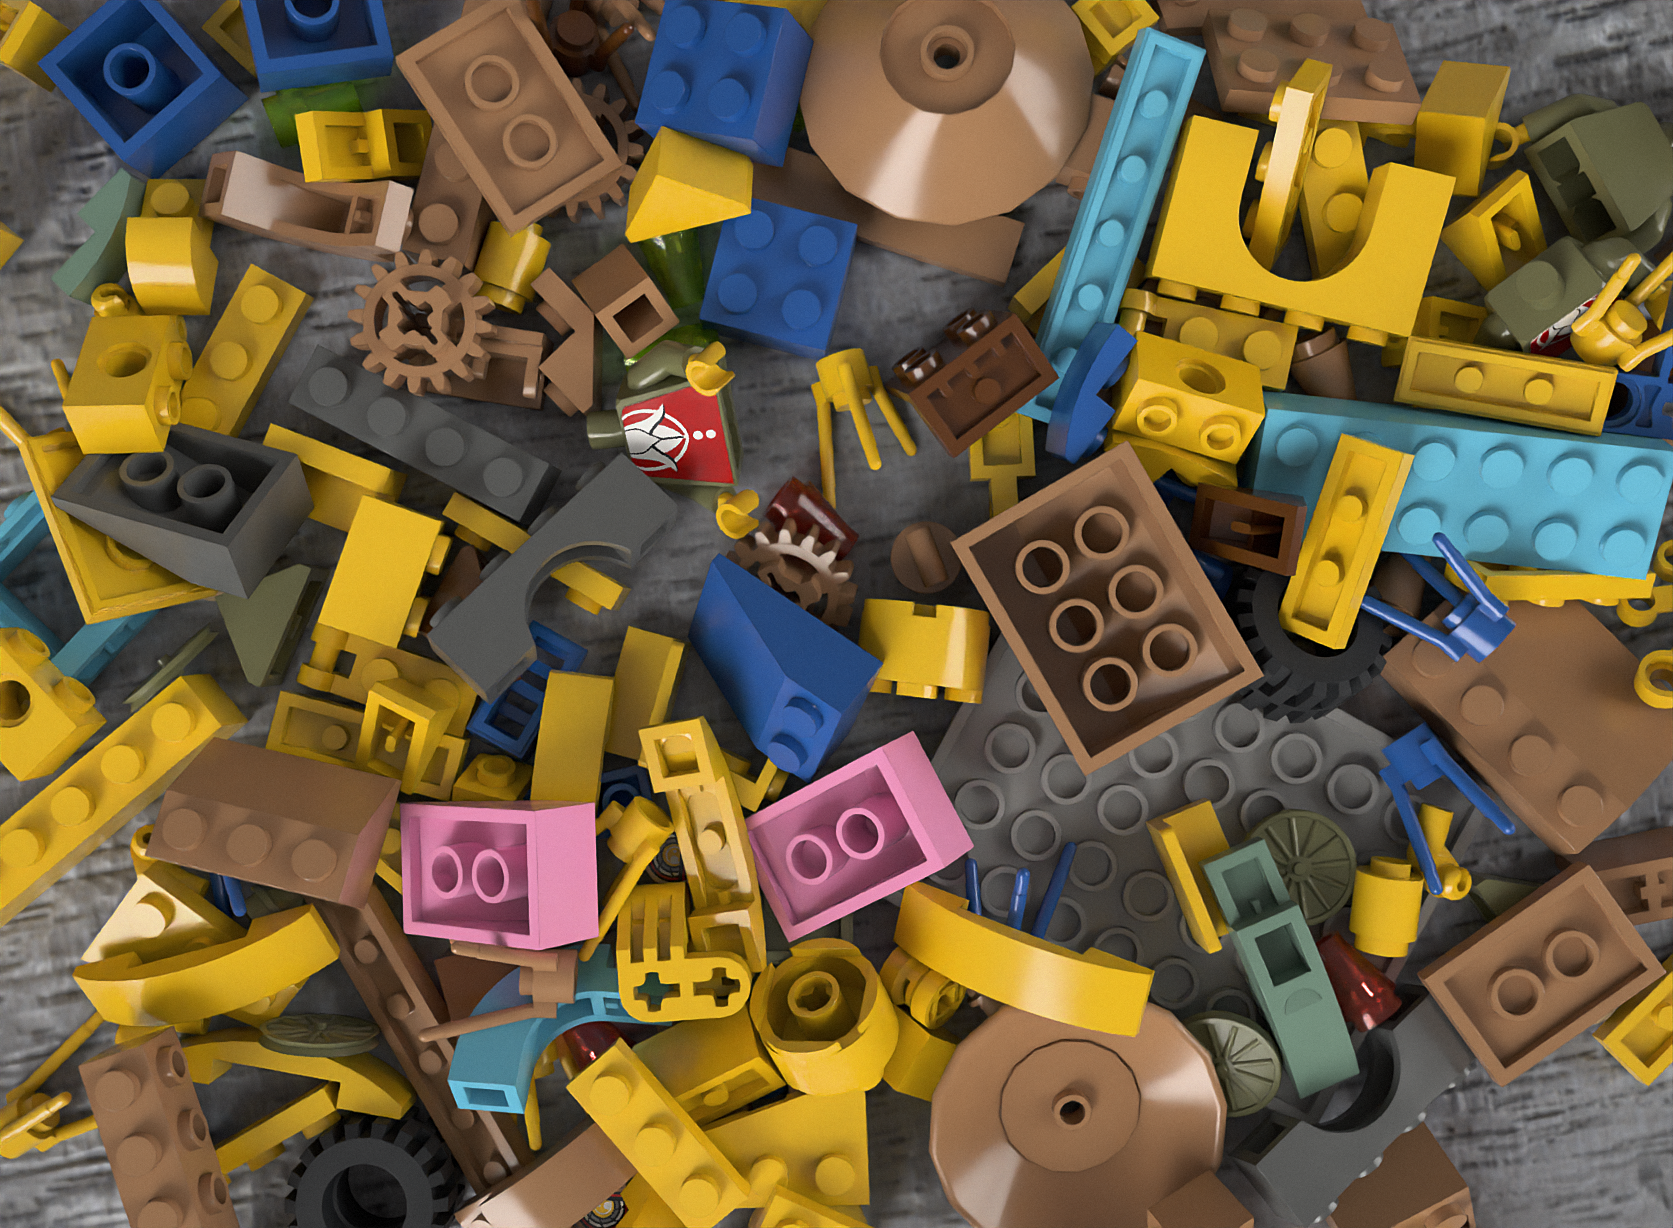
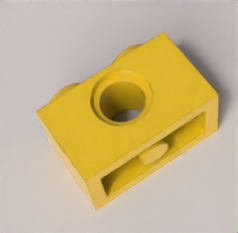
(127, 384)
(1188, 398)
(59, 710)

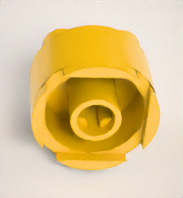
(927, 648)
(825, 1018)

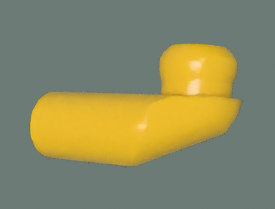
(1435, 825)

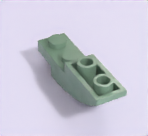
(1281, 966)

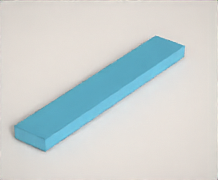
(1116, 200)

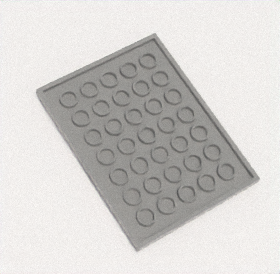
(1029, 798)

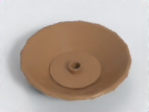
(939, 138)
(1142, 1128)

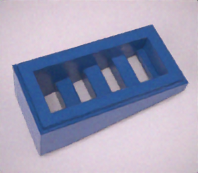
(522, 748)

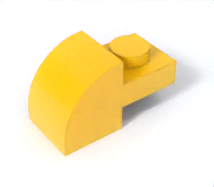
(363, 145)
(171, 250)

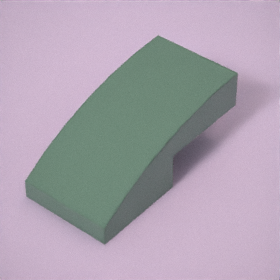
(104, 253)

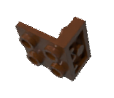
(972, 376)

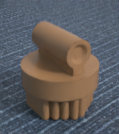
(925, 558)

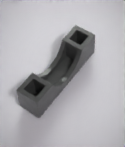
(424, 436)
(610, 519)
(1307, 1165)

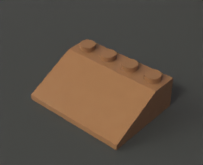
(1106, 608)
(1543, 718)

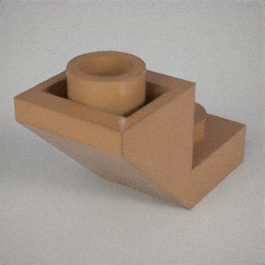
(576, 363)

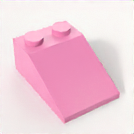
(855, 837)
(500, 871)

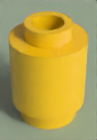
(511, 265)
(1385, 906)

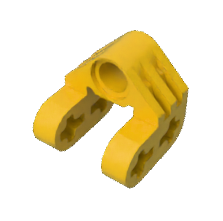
(657, 939)

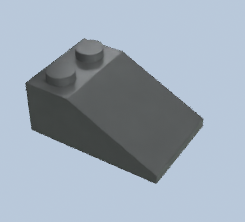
(200, 509)

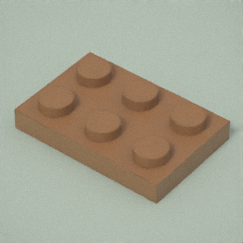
(1258, 50)
(509, 113)
(1541, 973)

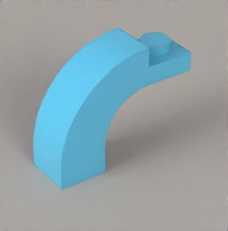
(497, 1063)

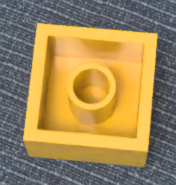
(385, 572)

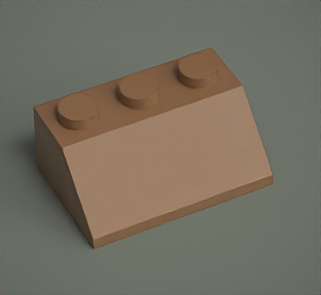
(276, 821)

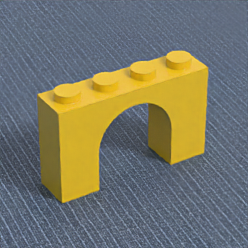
(1368, 290)

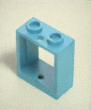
(93, 644)

